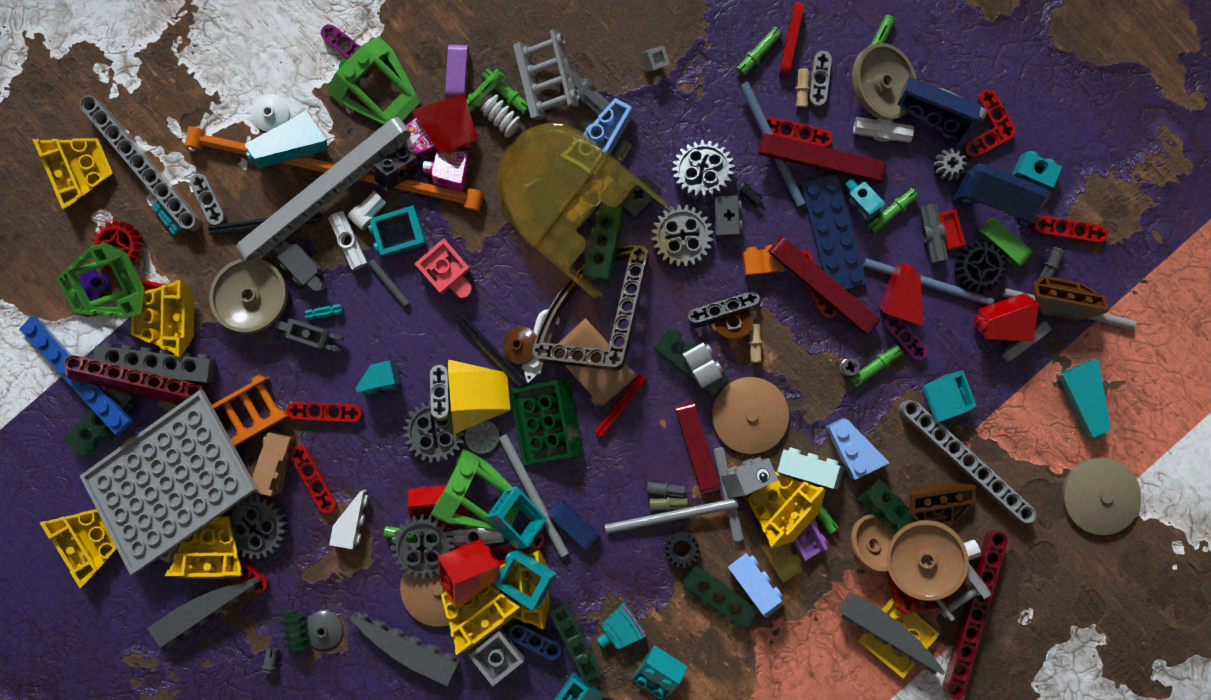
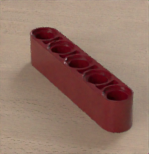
(697, 447)

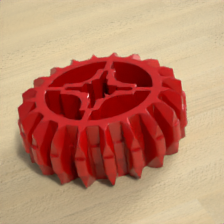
(121, 229)

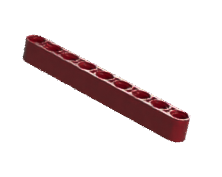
(977, 623)

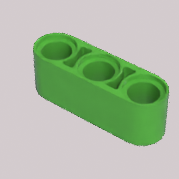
(1011, 246)

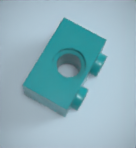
(1048, 169)

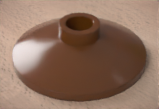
(742, 322)
(523, 353)

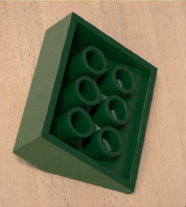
(546, 422)

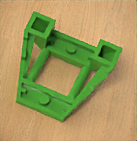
(354, 68)
(128, 300)
(454, 492)

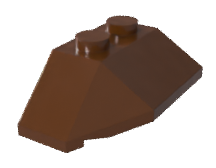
(1068, 299)
(942, 502)

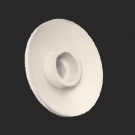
(278, 115)

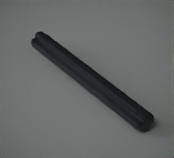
(491, 351)

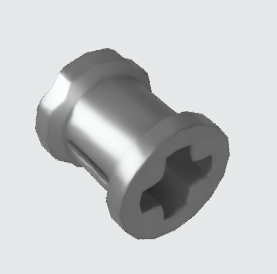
(844, 363)

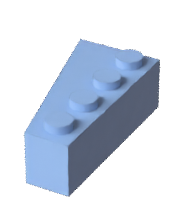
(610, 125)

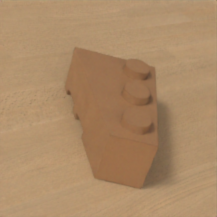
(273, 463)

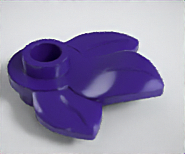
(90, 284)

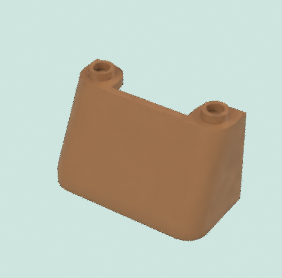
(598, 382)

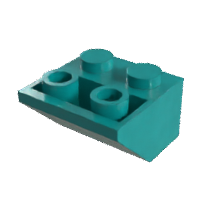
(379, 376)
(949, 396)
(659, 673)
(578, 690)

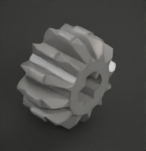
(955, 159)

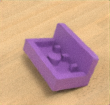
(810, 542)

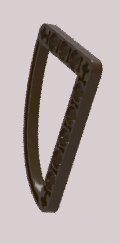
(621, 315)

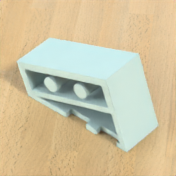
(811, 468)

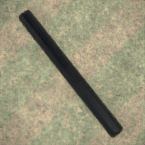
(249, 225)

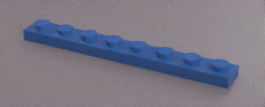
(93, 395)

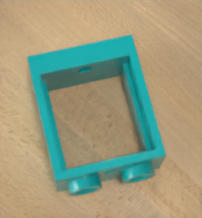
(416, 226)
(503, 505)
(542, 588)

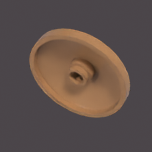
(750, 415)
(927, 560)
(423, 596)

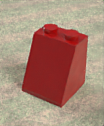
(447, 123)
(904, 294)
(1008, 319)
(467, 571)

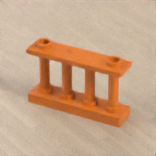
(259, 424)

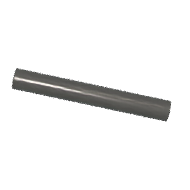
(388, 282)

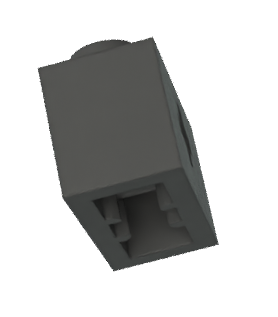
(721, 206)

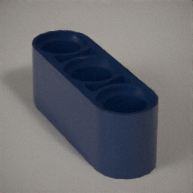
(574, 525)
(542, 647)

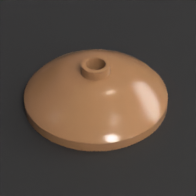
(871, 531)

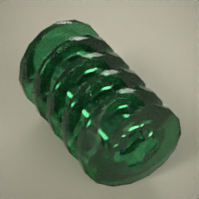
(294, 629)

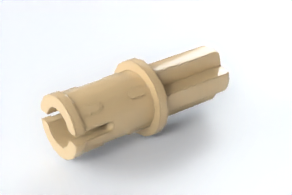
(802, 88)
(755, 344)

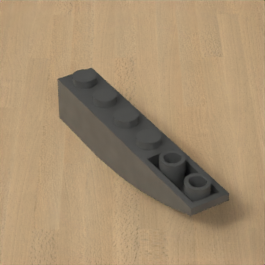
(197, 611)
(887, 629)
(408, 650)

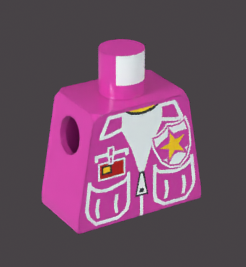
(419, 142)
(449, 169)

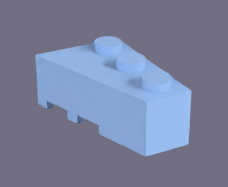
(854, 449)
(756, 584)

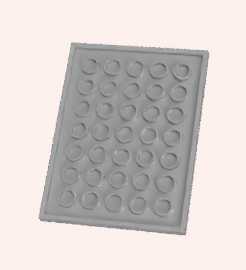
(168, 482)

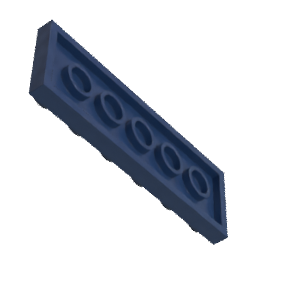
(833, 231)

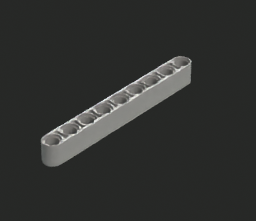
(133, 158)
(975, 465)

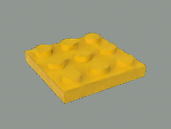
(893, 659)

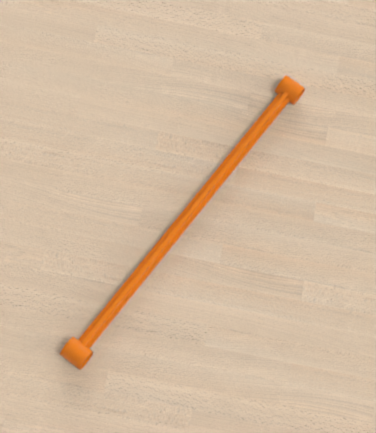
(472, 199)

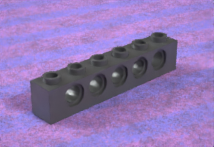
(204, 365)

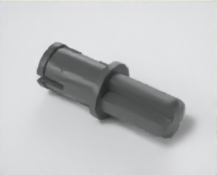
(1052, 262)
(665, 489)

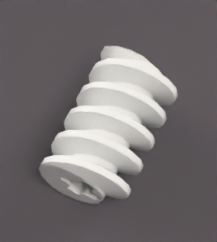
(500, 116)

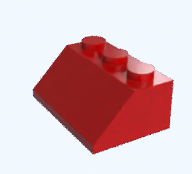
(423, 500)

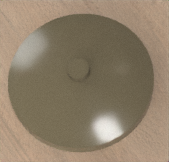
(879, 78)
(248, 296)
(1101, 496)

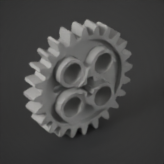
(684, 253)

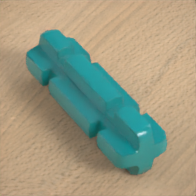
(167, 219)
(323, 312)

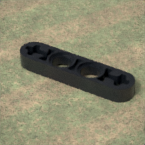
(725, 312)

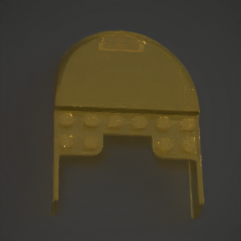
(552, 183)

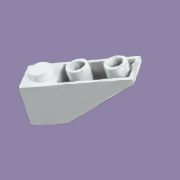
(346, 529)

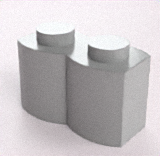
(702, 365)

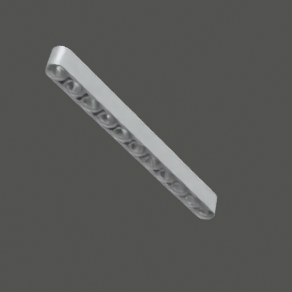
(323, 190)

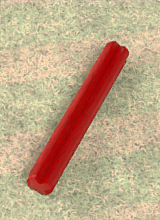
(621, 405)

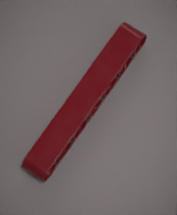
(822, 158)
(824, 285)
(125, 376)

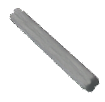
(732, 513)

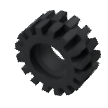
(693, 549)

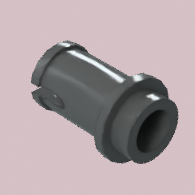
(270, 661)

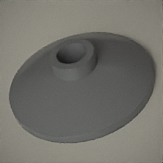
(331, 625)

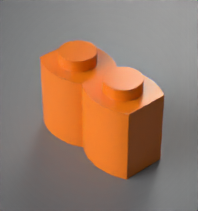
(760, 262)

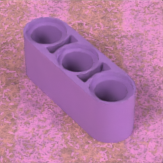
(457, 70)

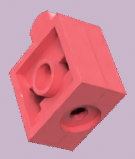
(446, 270)

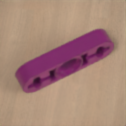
(343, 37)
(910, 351)

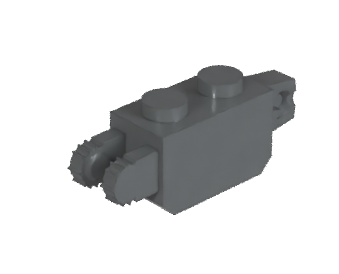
(301, 265)
(308, 334)

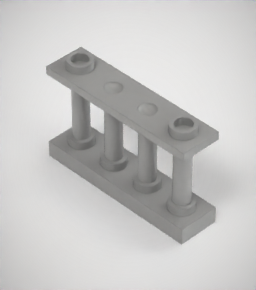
(529, 71)
(978, 588)

